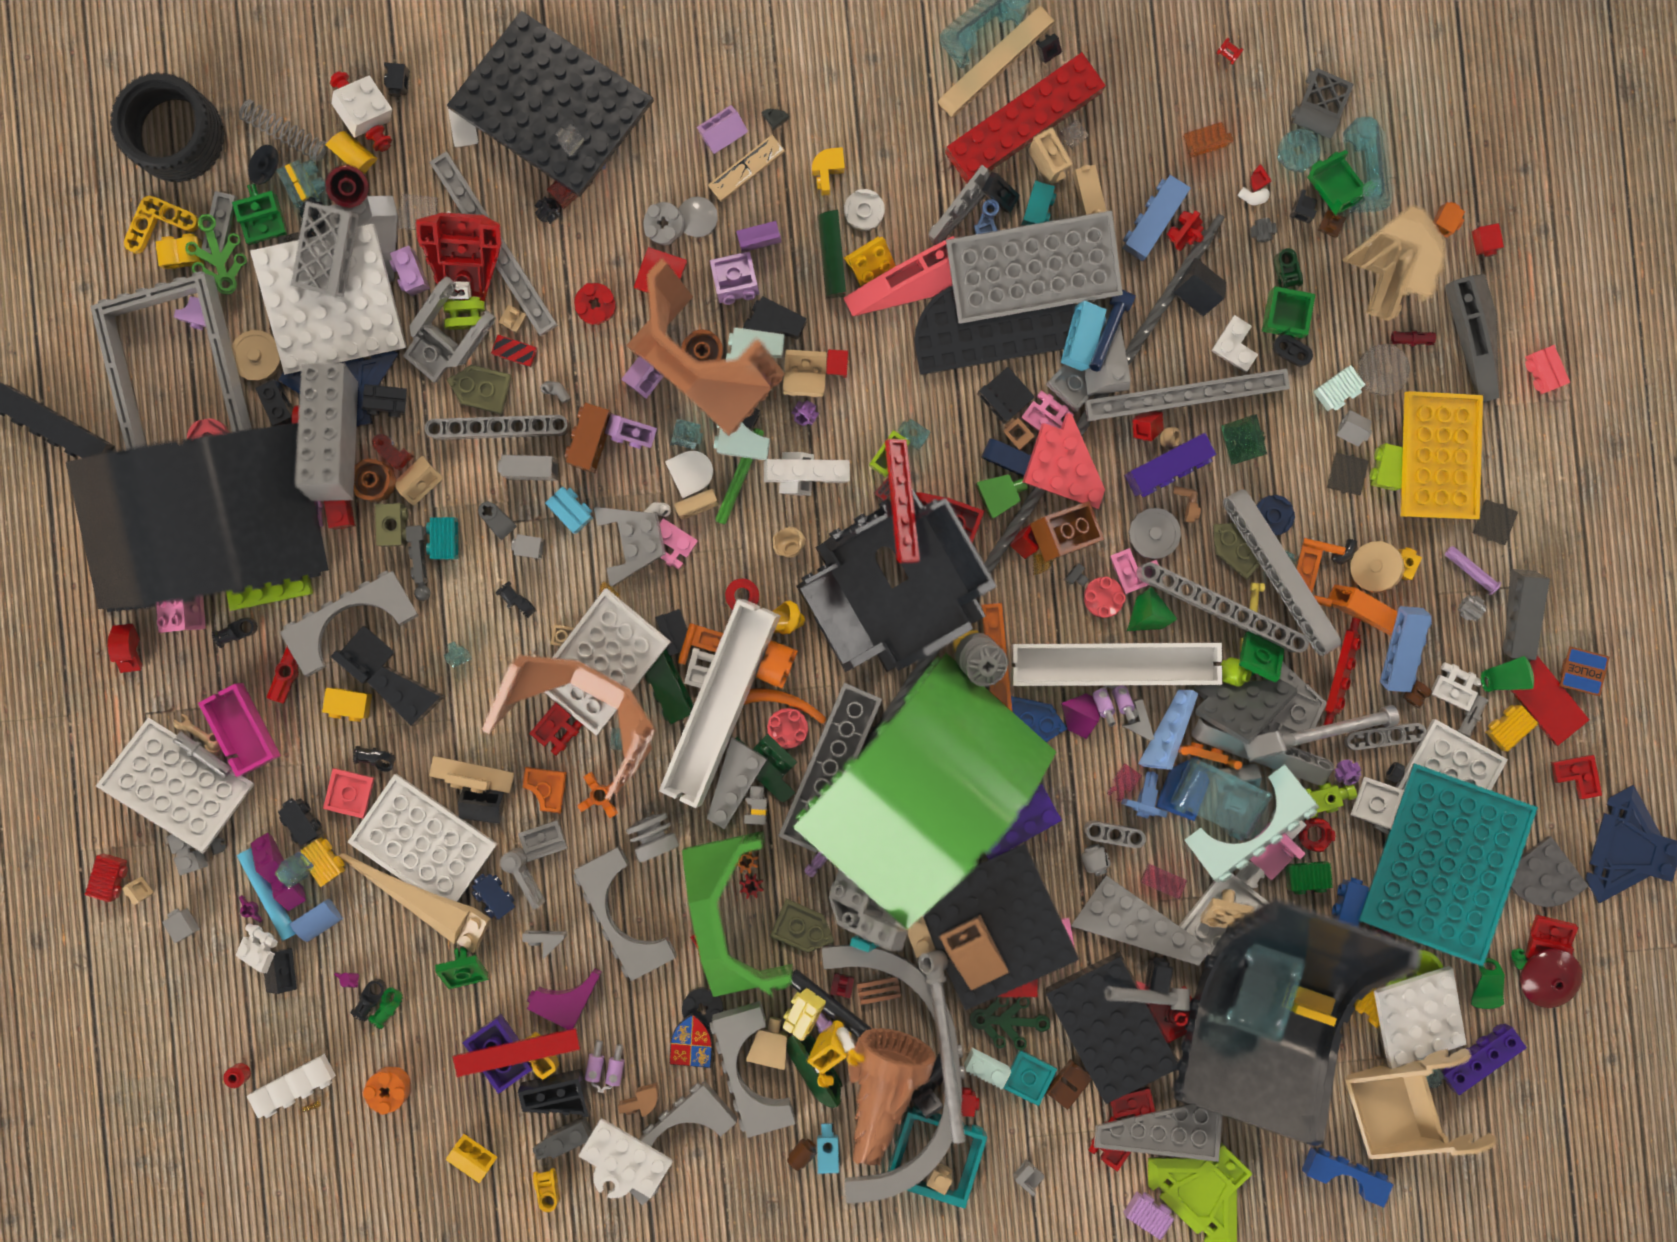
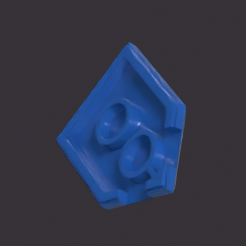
(1039, 717)
(1168, 790)

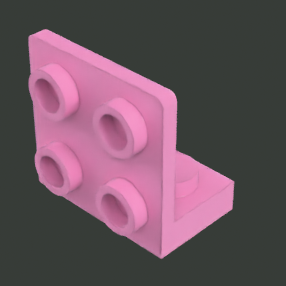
(181, 616)
(1277, 855)

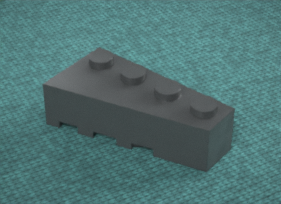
(1525, 613)

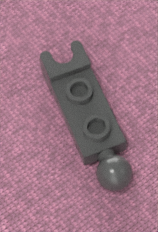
(417, 536)

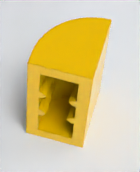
(351, 151)
(471, 1158)

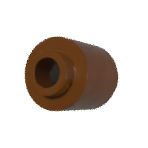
(802, 1154)

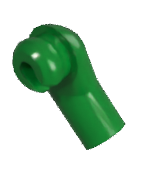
(1518, 958)

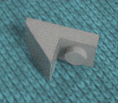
(1142, 725)
(549, 939)

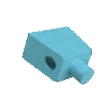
(827, 1158)

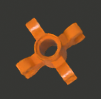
(594, 785)

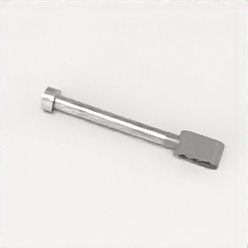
(1275, 744)

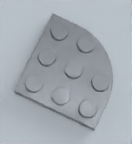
(1547, 876)

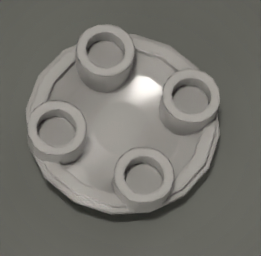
(699, 216)

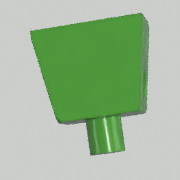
(1000, 494)

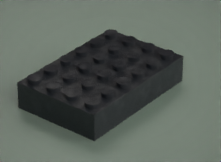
(1114, 1038)

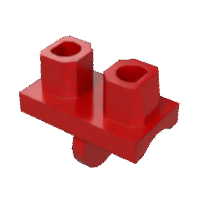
(1189, 232)

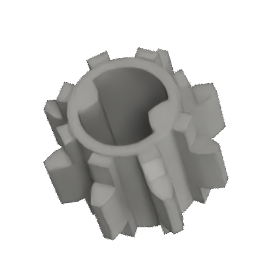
(1472, 608)

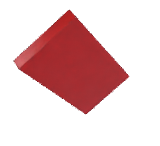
(1551, 705)

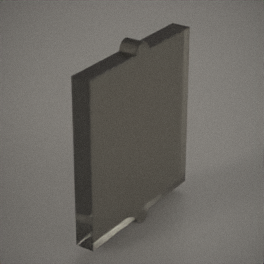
(1347, 474)
(1495, 522)

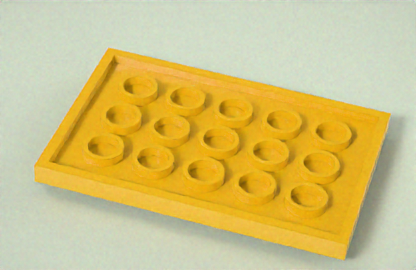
(1441, 455)

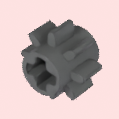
(1263, 230)

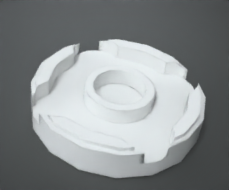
(864, 210)

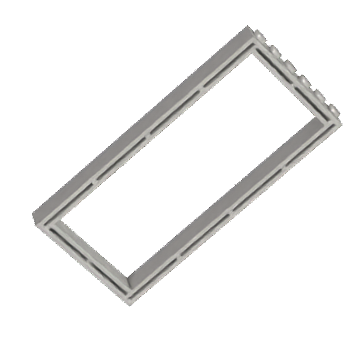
(115, 363)

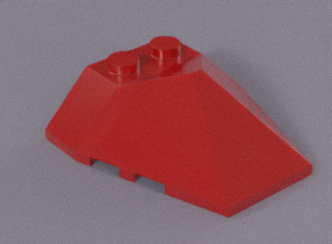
(461, 248)

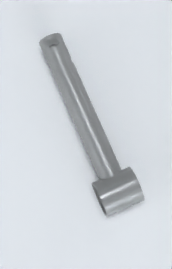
(1177, 998)

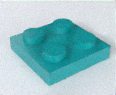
(1029, 1077)

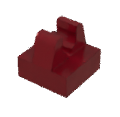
(842, 985)

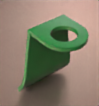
(1509, 676)
(1490, 988)

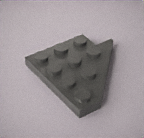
(1243, 709)

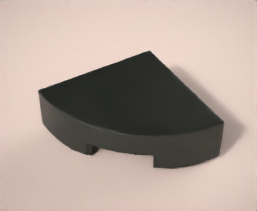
(775, 117)

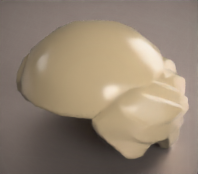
(788, 542)

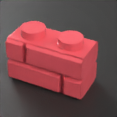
(1547, 369)

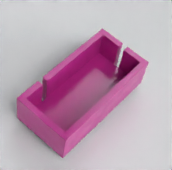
(239, 729)

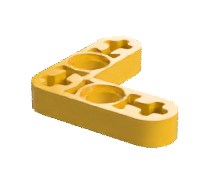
(152, 216)

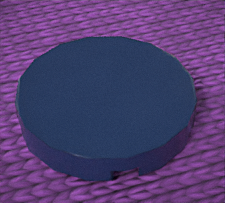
(1277, 513)

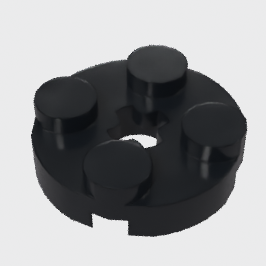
(704, 996)

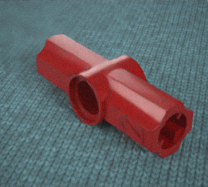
(281, 685)

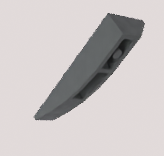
(1477, 331)

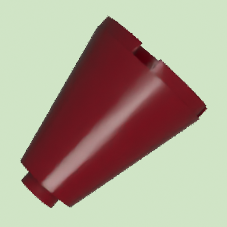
(347, 193)

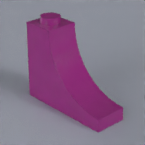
(565, 1005)

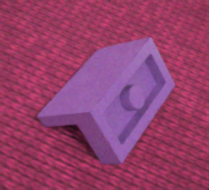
(758, 236)

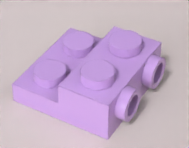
(734, 278)

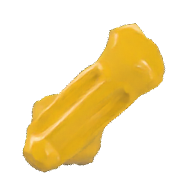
(790, 617)

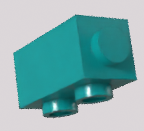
(1038, 204)

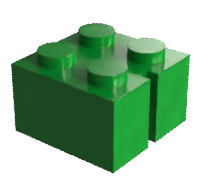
(1288, 312)

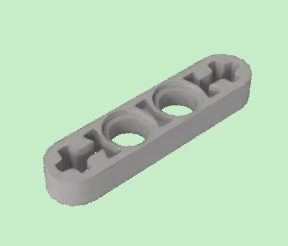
(1385, 738)

